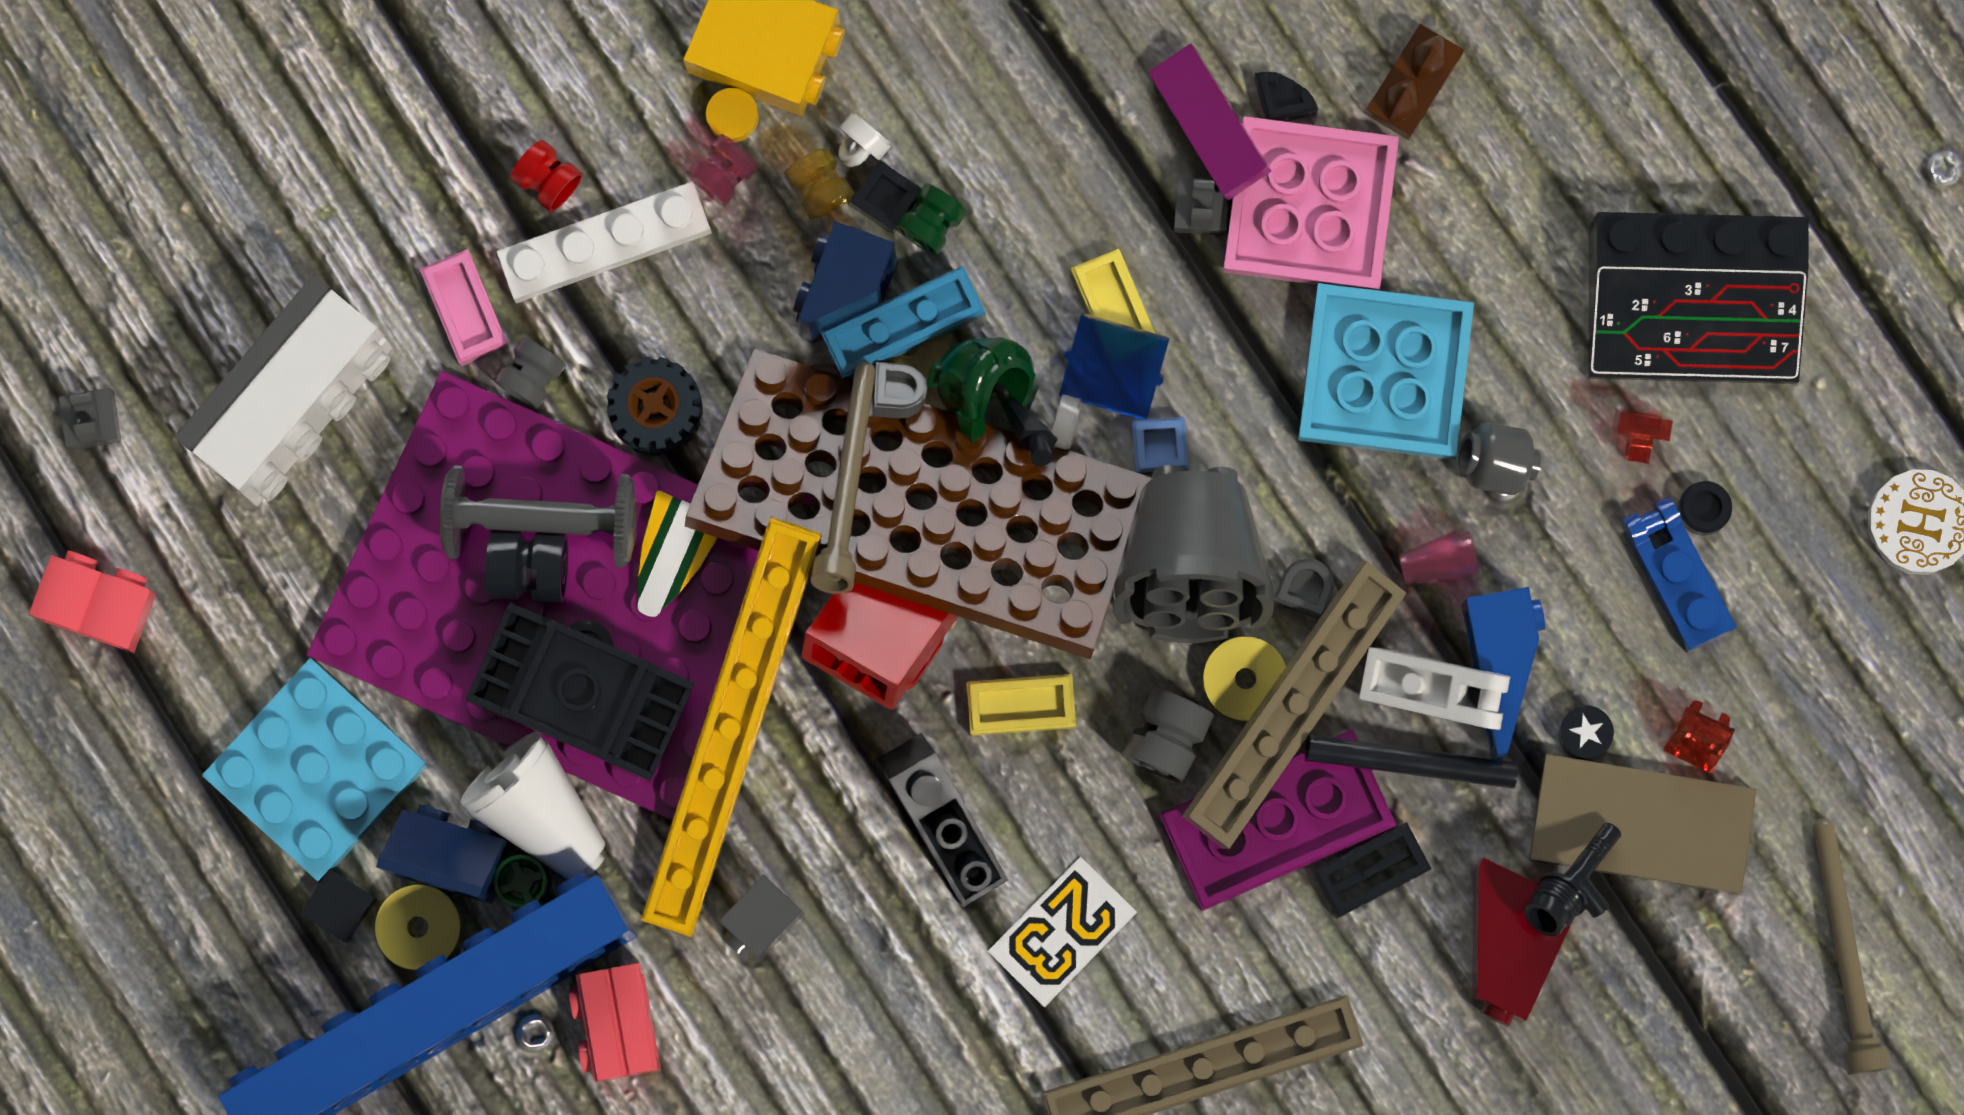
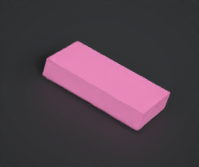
(464, 307)

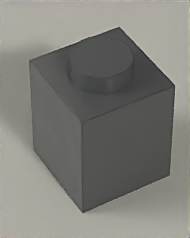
(760, 919)

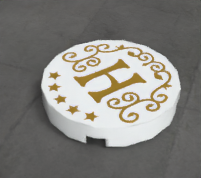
(1918, 522)

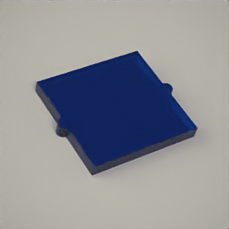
(1114, 366)

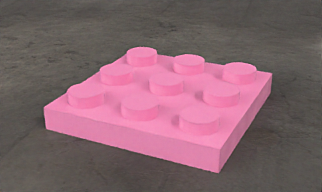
(1318, 209)

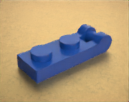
(1678, 576)

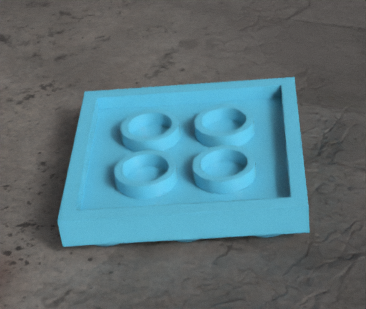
(1386, 371)
(315, 770)

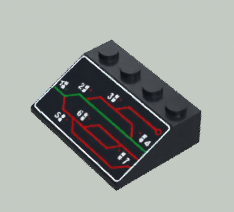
(1697, 297)

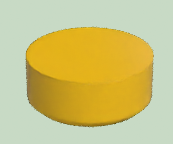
(732, 114)

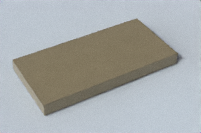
(1668, 823)

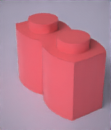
(93, 602)

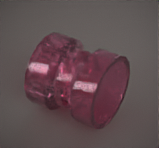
(722, 170)

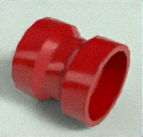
(546, 176)

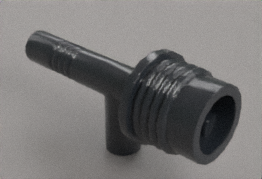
(1568, 895)

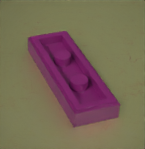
(1209, 121)

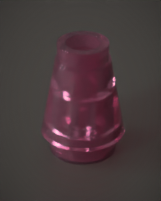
(1441, 559)

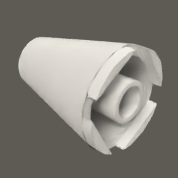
(537, 808)

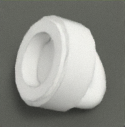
(865, 135)

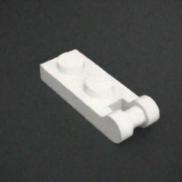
(1432, 687)

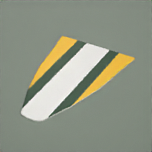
(668, 554)

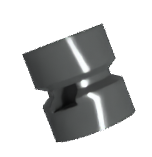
(1168, 735)

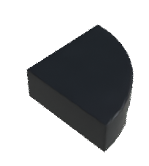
(1283, 97)

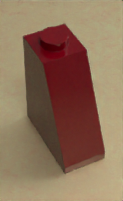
(1507, 953)

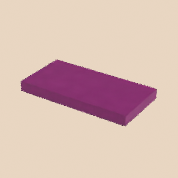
(1301, 820)

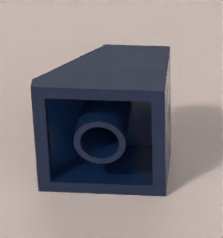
(444, 854)

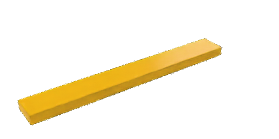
(731, 726)

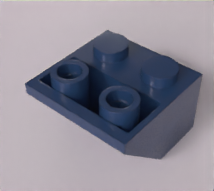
(849, 278)

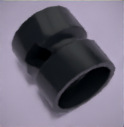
(526, 566)

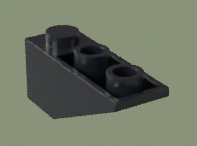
(942, 819)

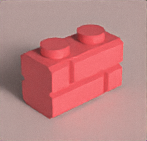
(615, 1023)

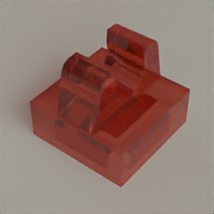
(1641, 431)
(1699, 738)

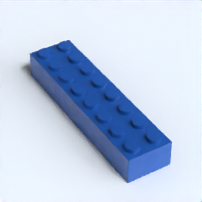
(439, 1008)

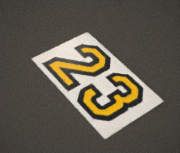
(1062, 931)

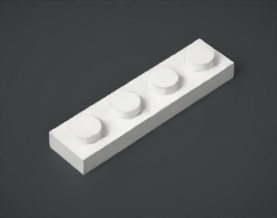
(604, 242)

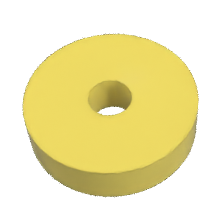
(1229, 659)
(398, 913)

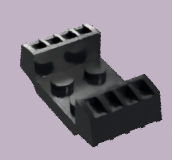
(580, 691)

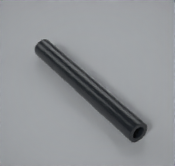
(1411, 761)

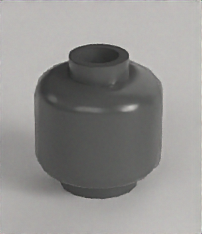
(1499, 458)

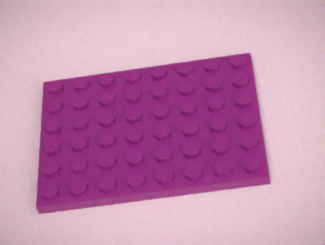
(424, 620)

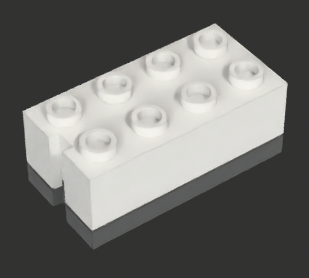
(286, 392)

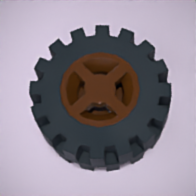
(641, 392)

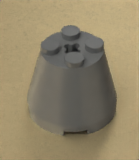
(1193, 559)

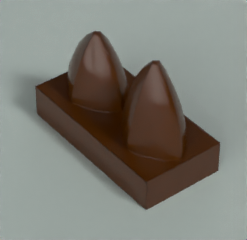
(1414, 81)

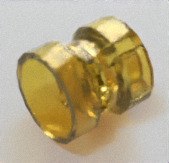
(819, 183)

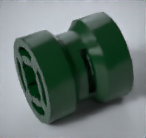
(931, 219)
(517, 876)

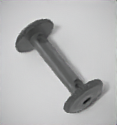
(537, 516)

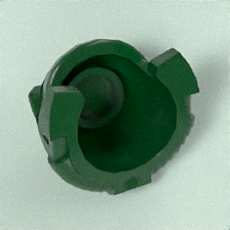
(970, 372)

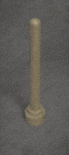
(834, 568)
(1865, 1050)

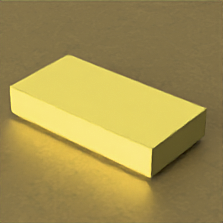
(1110, 291)
(1021, 704)

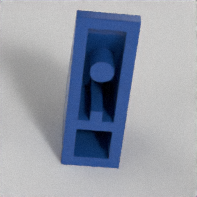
(1504, 641)

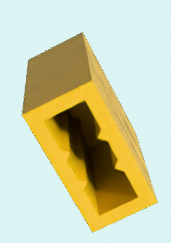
(766, 49)

